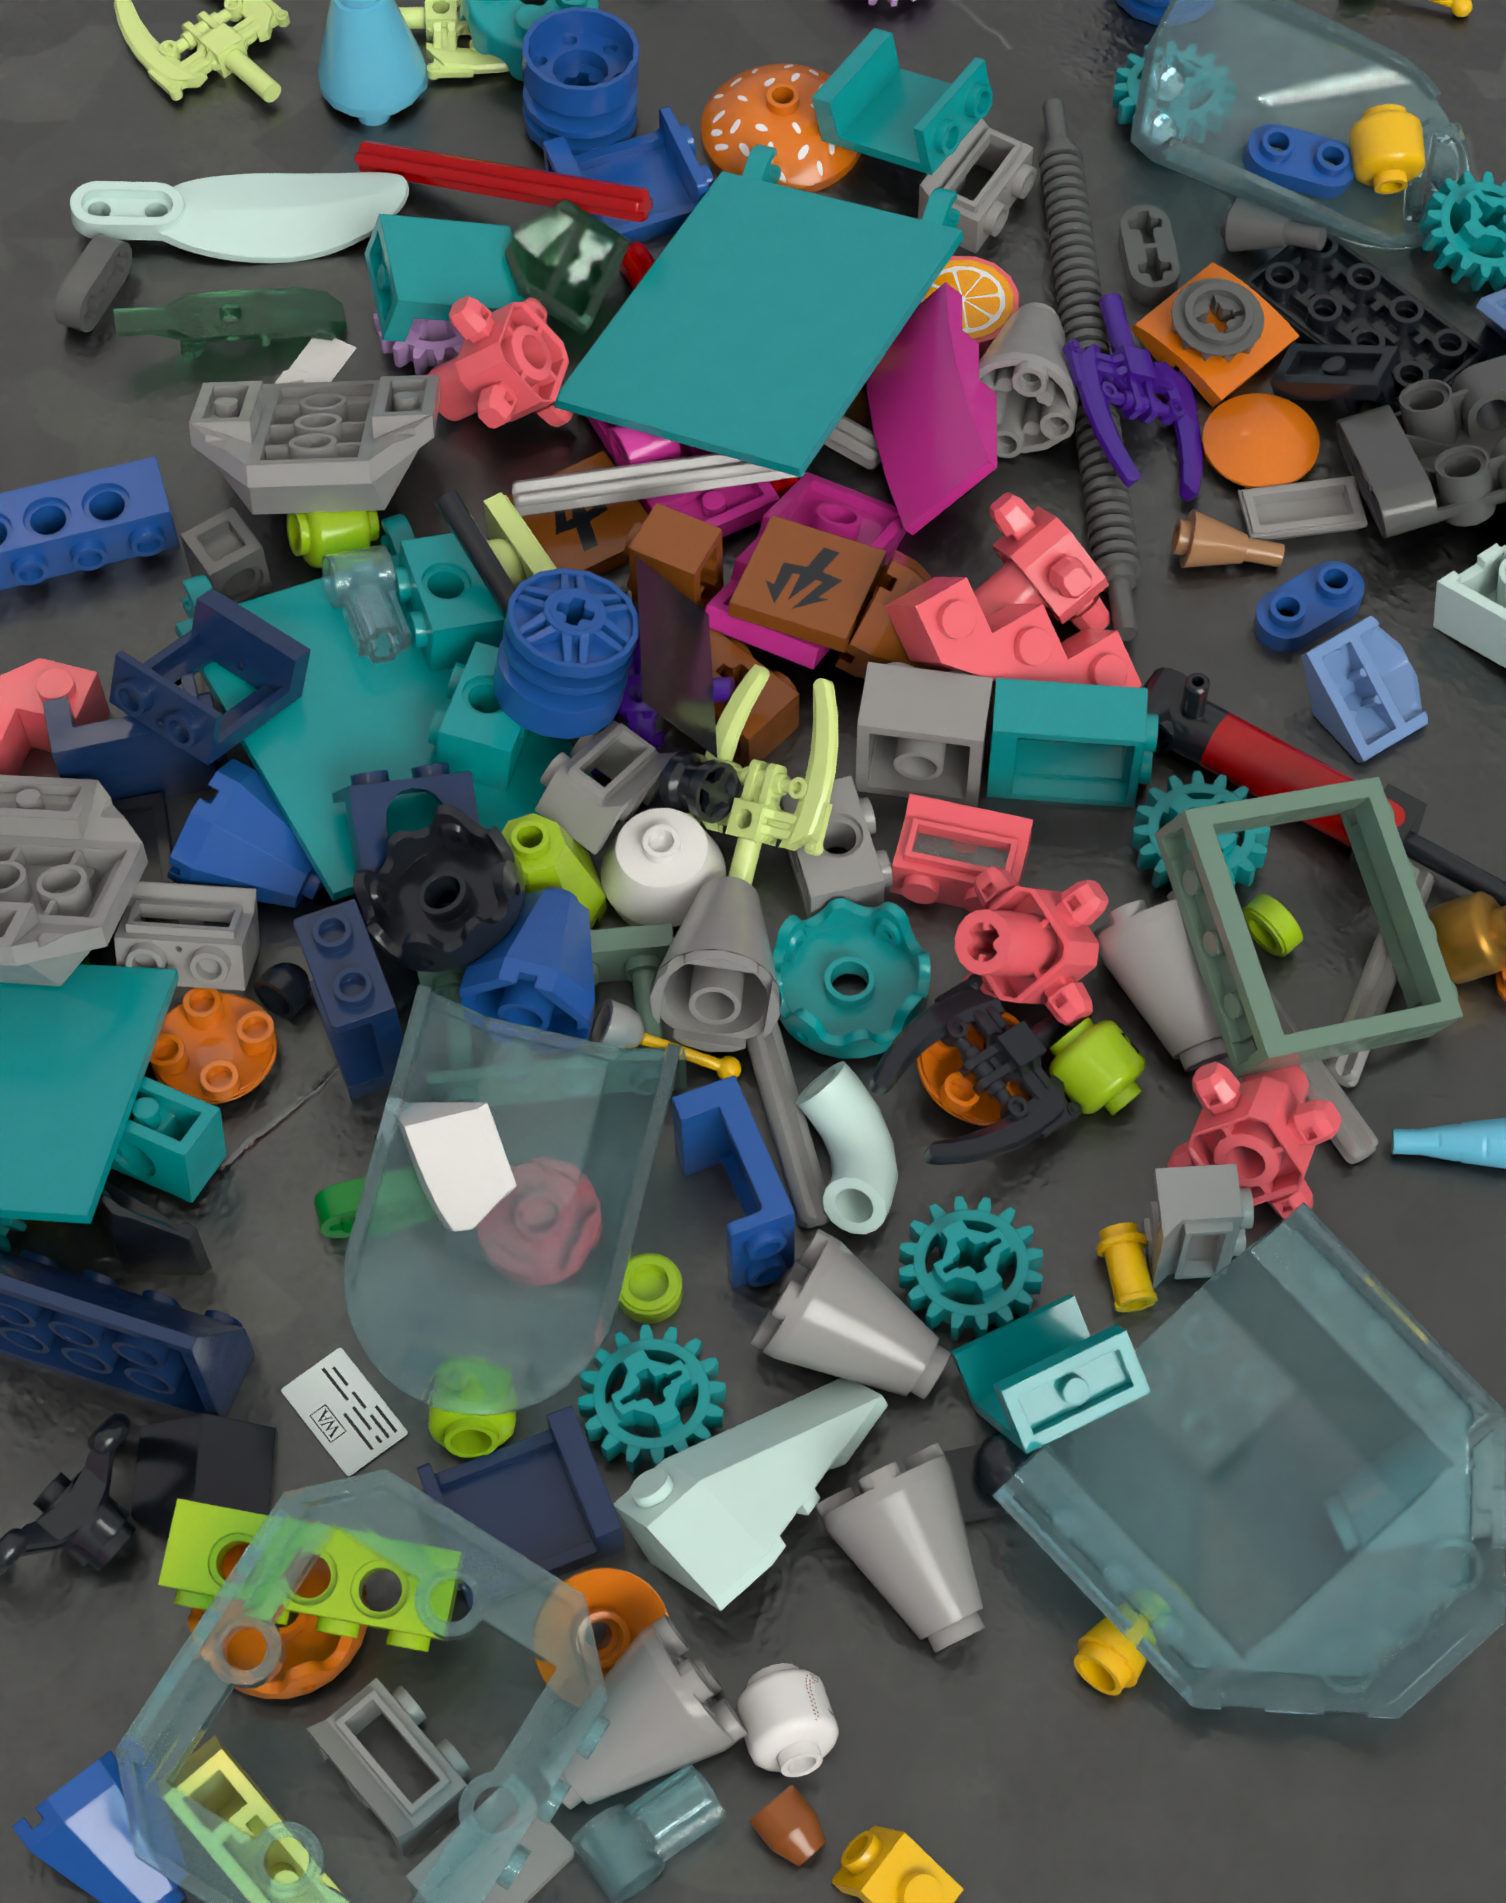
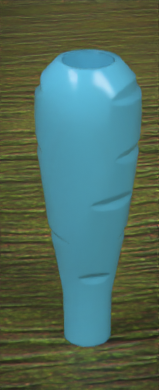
(1468, 1142)

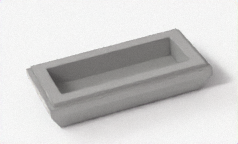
(1302, 509)

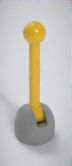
(623, 1028)

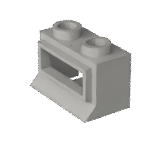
(1011, 179)
(583, 804)
(199, 952)
(1196, 1221)
(370, 1784)

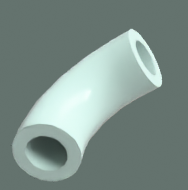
(857, 1147)

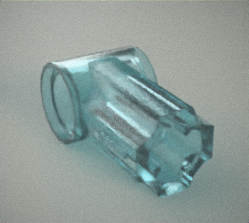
(365, 590)
(631, 1843)

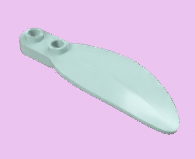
(243, 214)

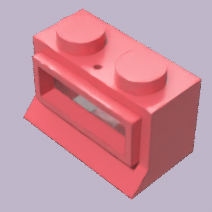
(950, 845)

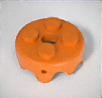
(310, 1655)

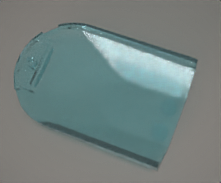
(1253, 63)
(533, 1290)

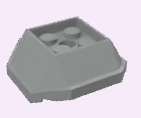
(315, 441)
(62, 875)

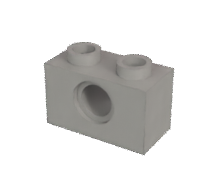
(855, 875)

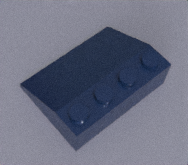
(120, 1337)

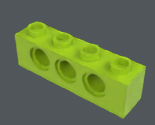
(206, 1532)

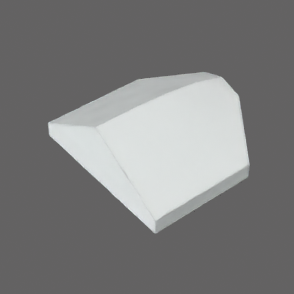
(457, 1159)

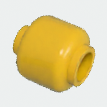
(1387, 148)

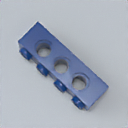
(84, 522)

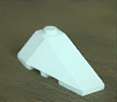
(722, 1504)

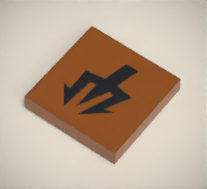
(587, 536)
(807, 583)

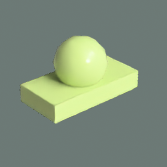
(513, 540)

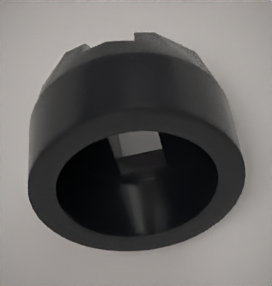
(283, 989)

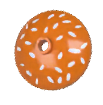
(776, 110)

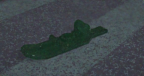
(260, 315)

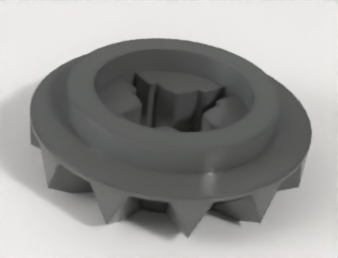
(1230, 304)

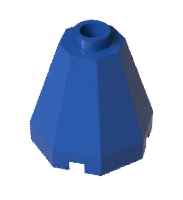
(243, 842)
(539, 969)
(91, 1842)

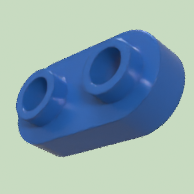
(1300, 162)
(1313, 603)

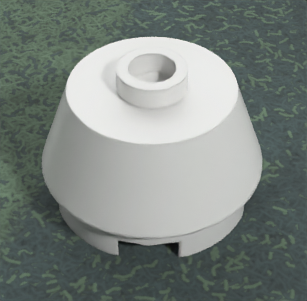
(659, 867)

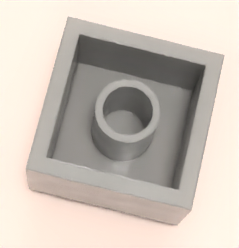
(922, 733)

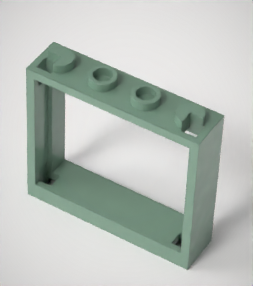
(1228, 953)

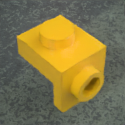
(892, 1868)

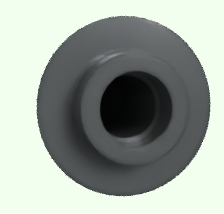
(1254, 227)

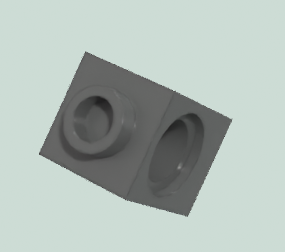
(228, 556)

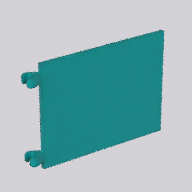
(762, 318)
(354, 722)
(71, 1082)

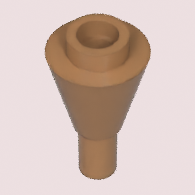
(1209, 542)

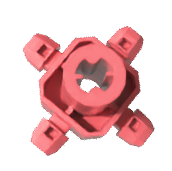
(505, 365)
(1042, 567)
(1033, 943)
(1261, 1129)

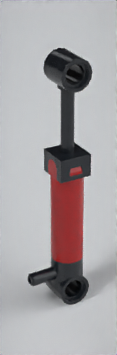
(1271, 766)

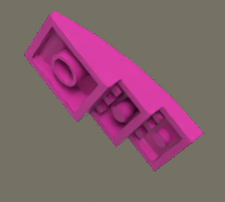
(932, 412)
(826, 508)

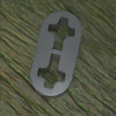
(1159, 253)
(93, 283)

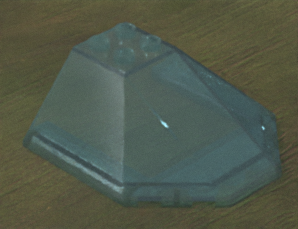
(1294, 1499)

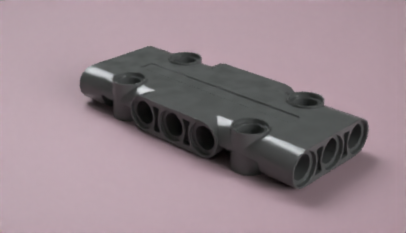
(1435, 455)

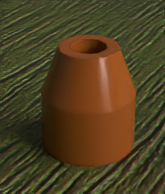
(790, 1826)

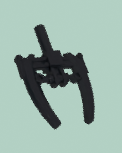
(1007, 1056)

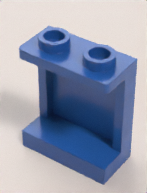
(655, 161)
(716, 1129)

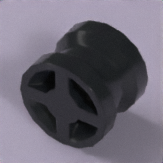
(699, 786)

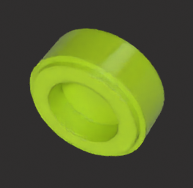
(1272, 925)
(651, 1289)

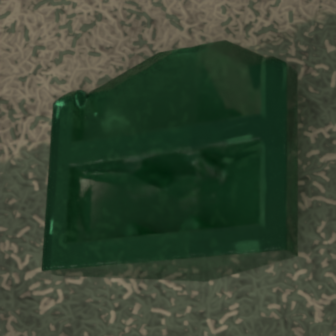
(566, 262)

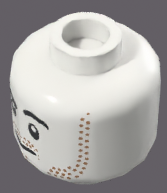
(787, 1720)

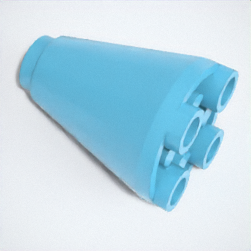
(370, 60)

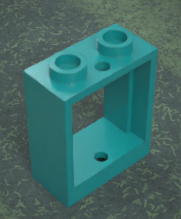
(1068, 769)

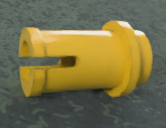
(1127, 1266)

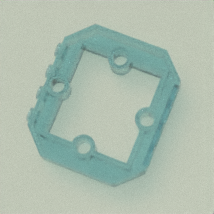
(432, 1547)

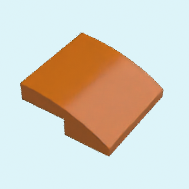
(1214, 377)

